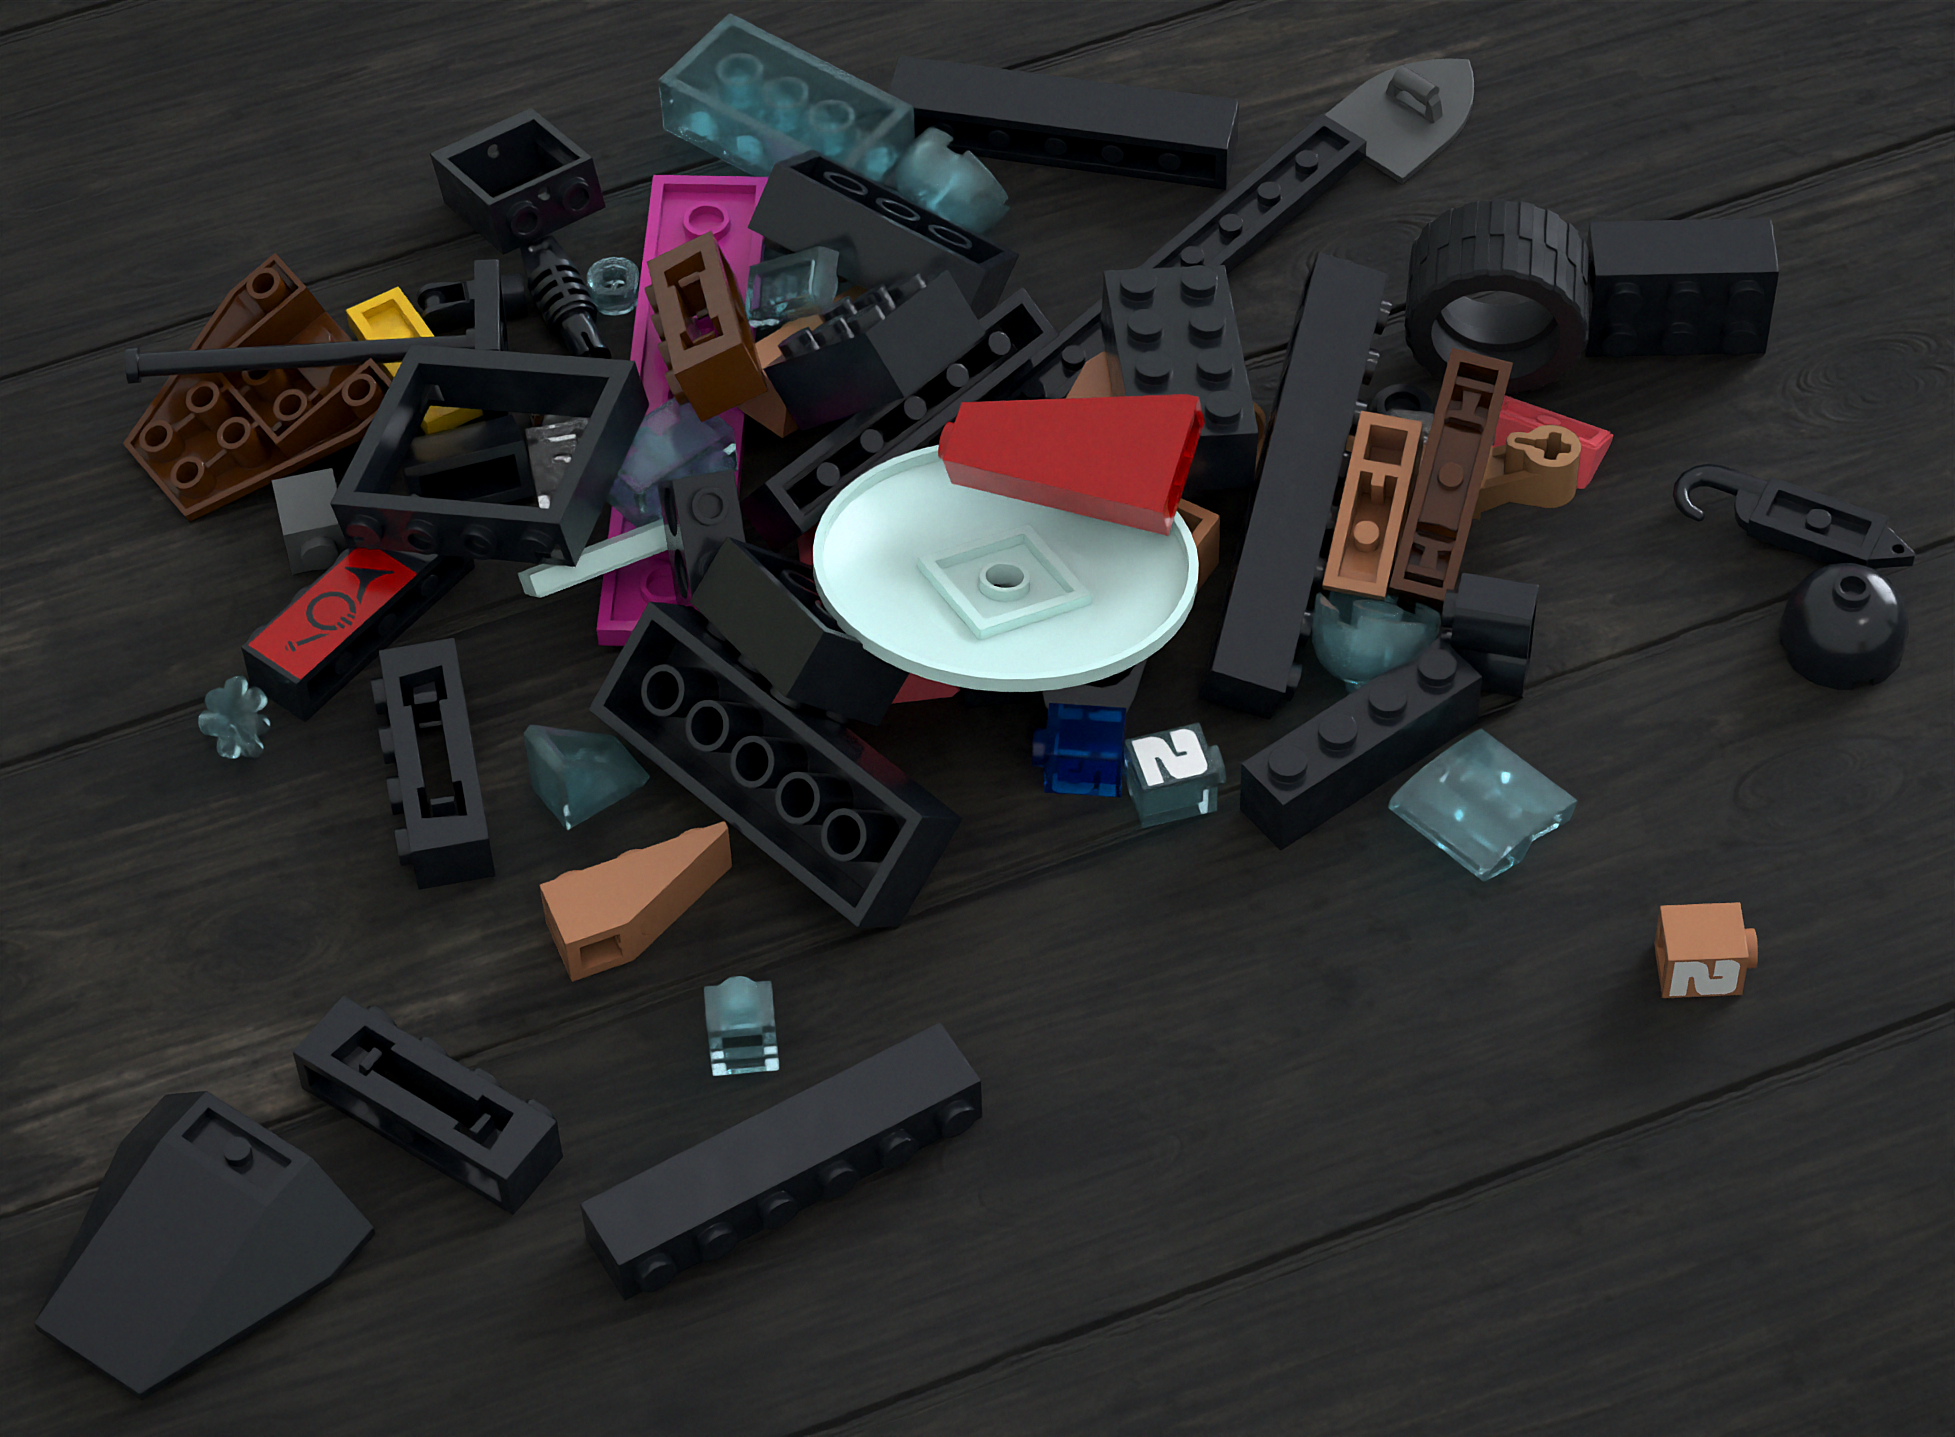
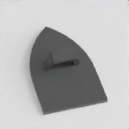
(1409, 113)

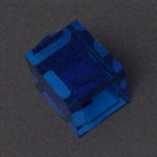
(1082, 750)

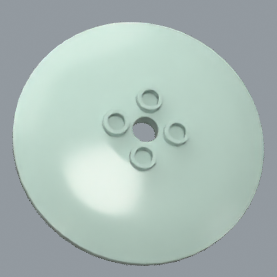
(916, 566)

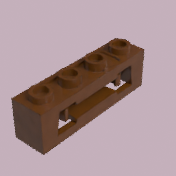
(707, 368)
(1449, 479)

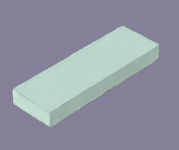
(596, 560)

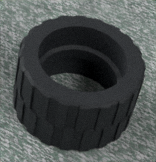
(1506, 250)

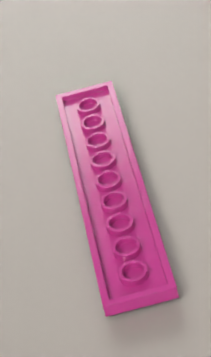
(678, 212)

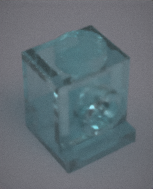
(736, 1010)

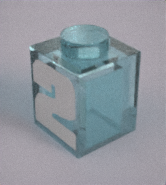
(1172, 774)

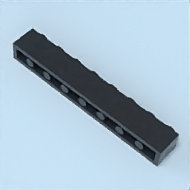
(1294, 488)

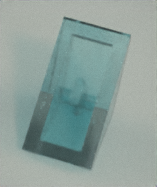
(579, 771)

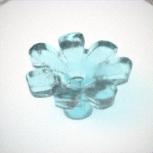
(235, 718)

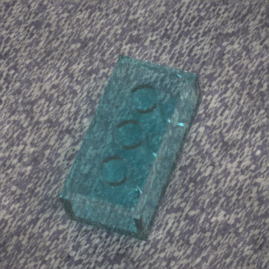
(769, 101)

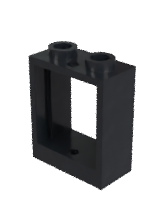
(524, 148)

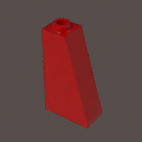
(1080, 455)

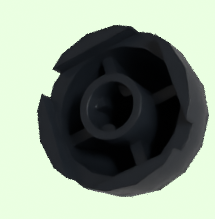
(1844, 626)

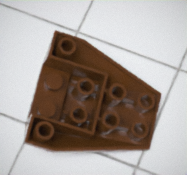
(237, 431)

